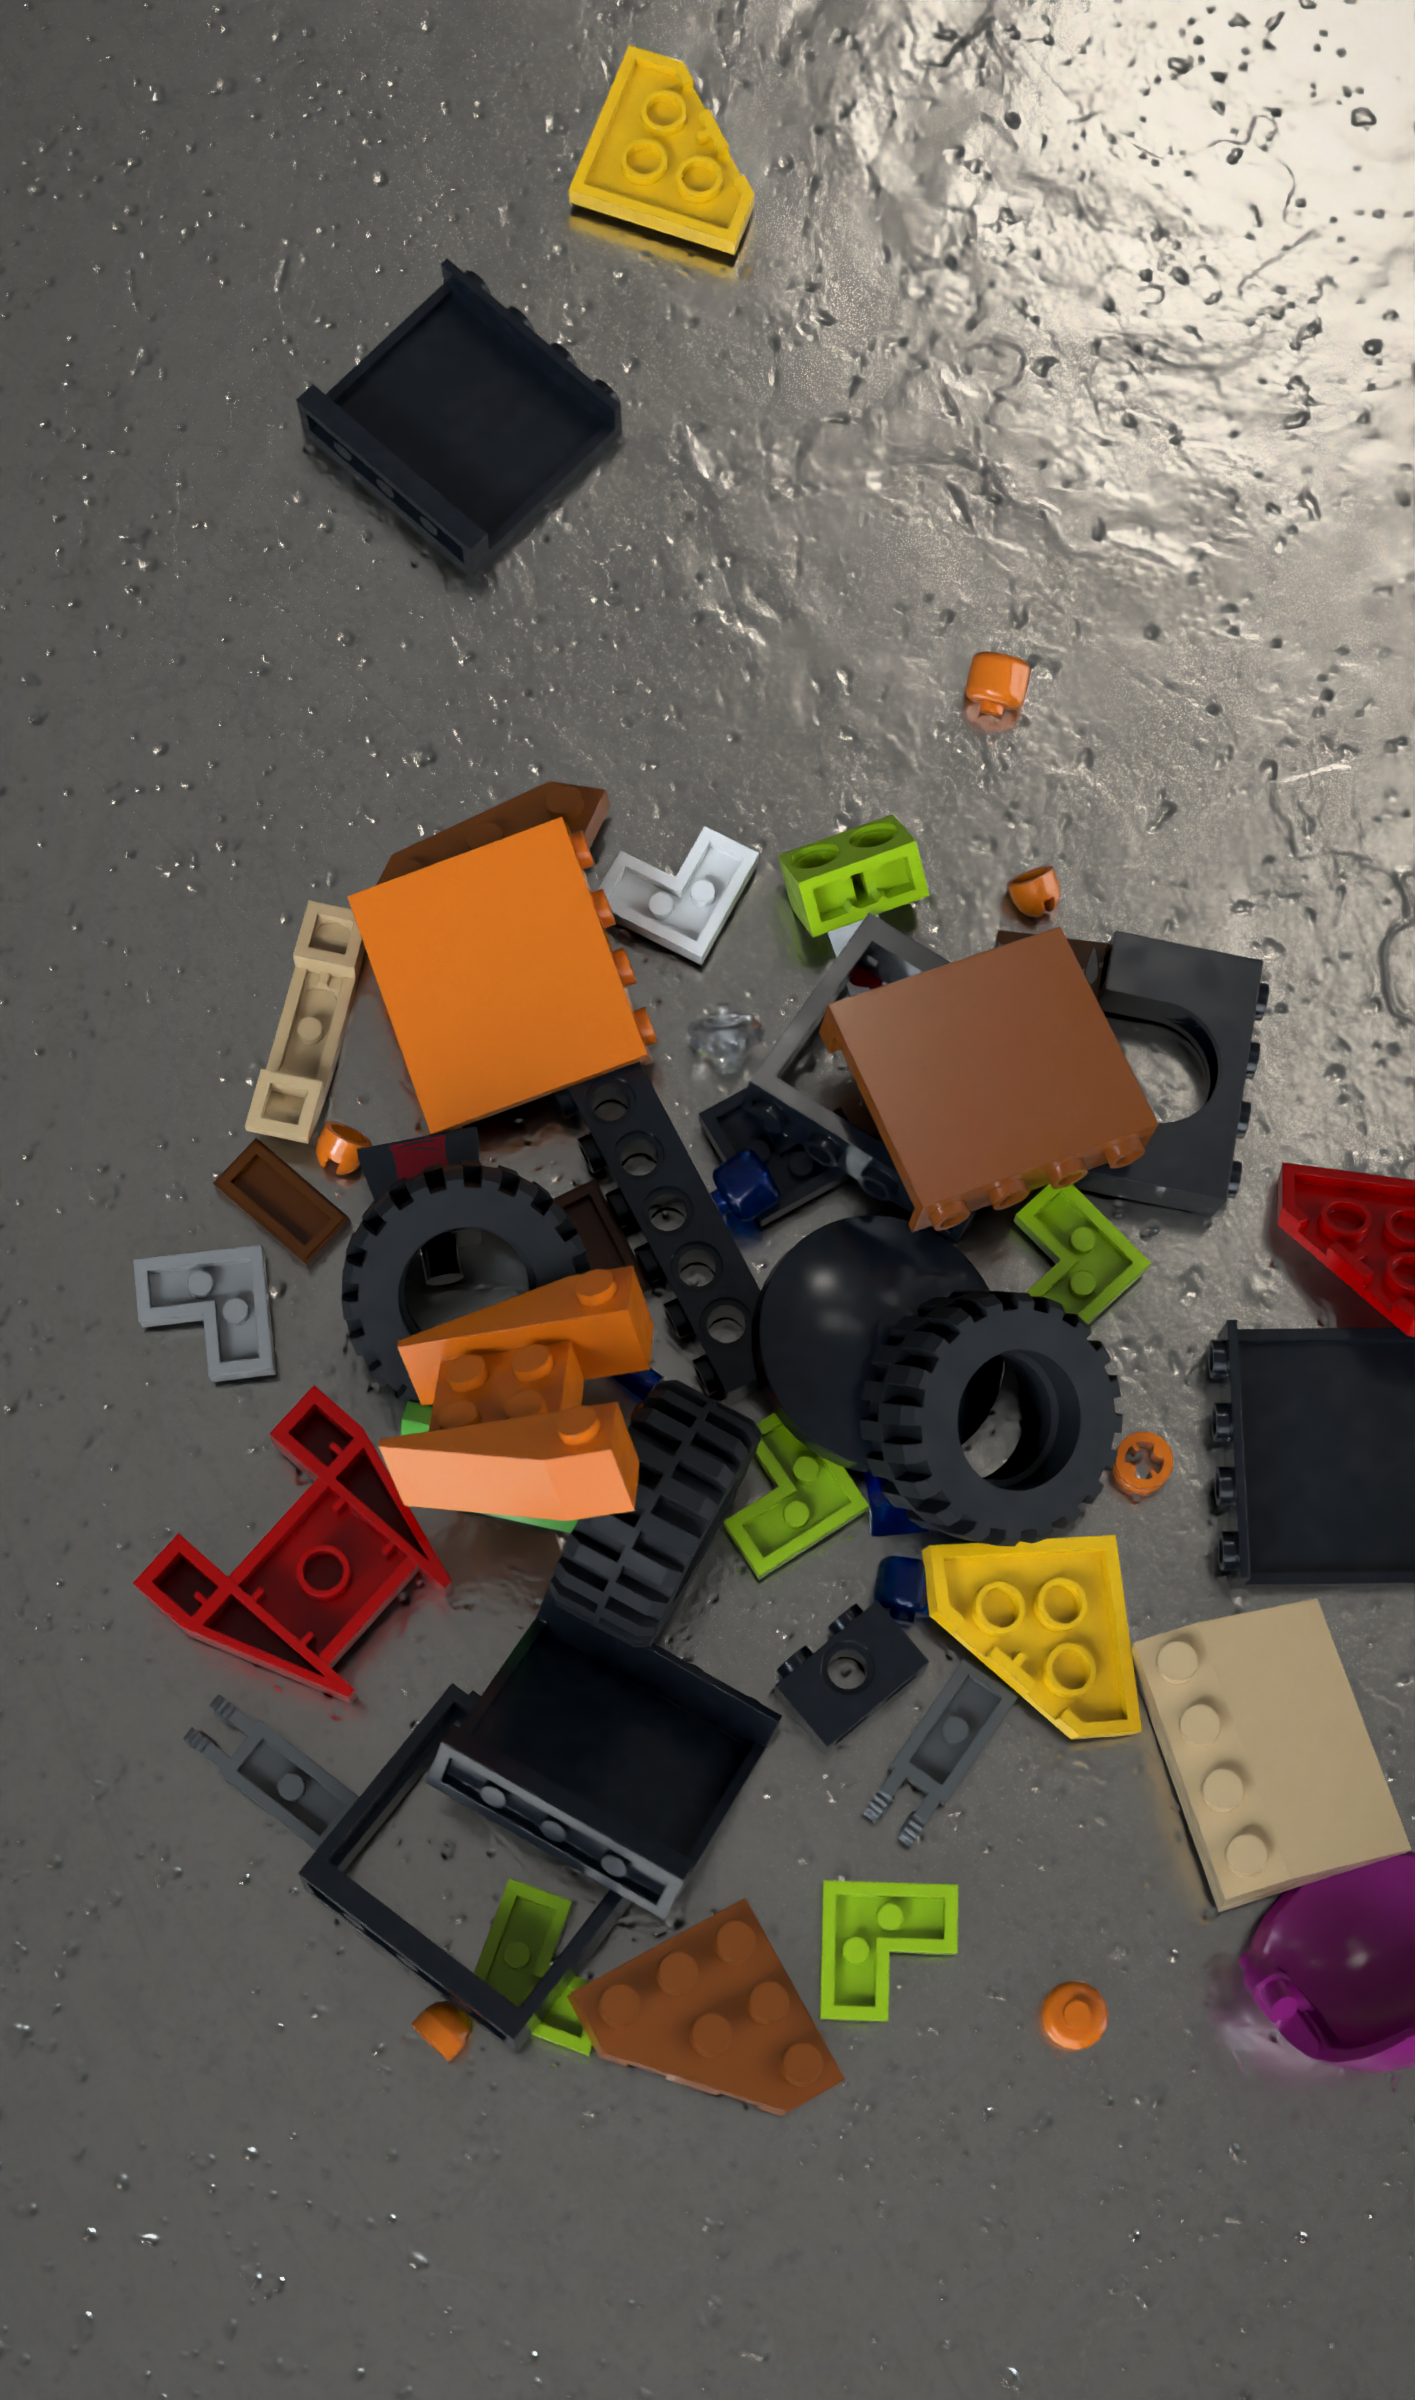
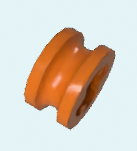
(1160, 1454)

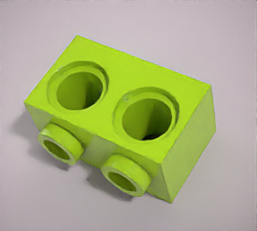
(853, 875)

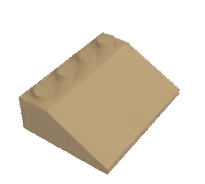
(1267, 1751)

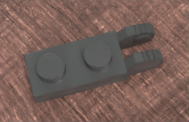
(945, 1744)
(277, 1776)

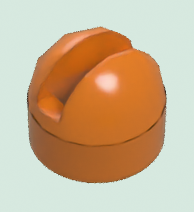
(1035, 891)
(340, 1145)
(443, 2028)

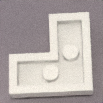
(685, 909)

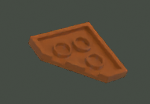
(579, 806)
(711, 2016)

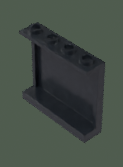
(465, 419)
(1316, 1456)
(606, 1755)

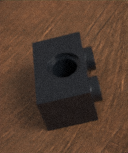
(833, 1712)

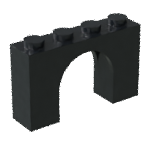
(1214, 1005)

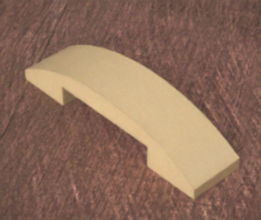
(310, 1026)

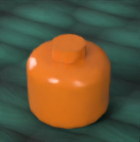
(997, 682)
(1073, 2015)

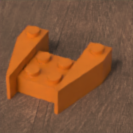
(510, 1400)

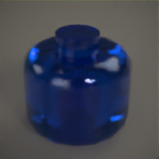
(744, 1186)
(902, 1588)

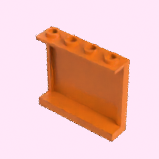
(502, 975)

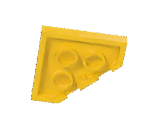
(663, 158)
(1046, 1624)

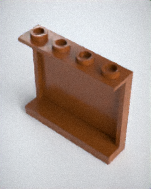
(991, 1078)

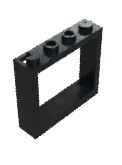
(823, 1133)
(325, 1881)

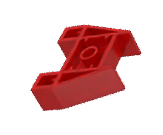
(318, 1569)

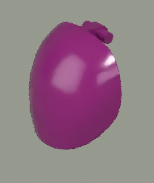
(1340, 1967)

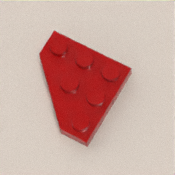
(1358, 1230)

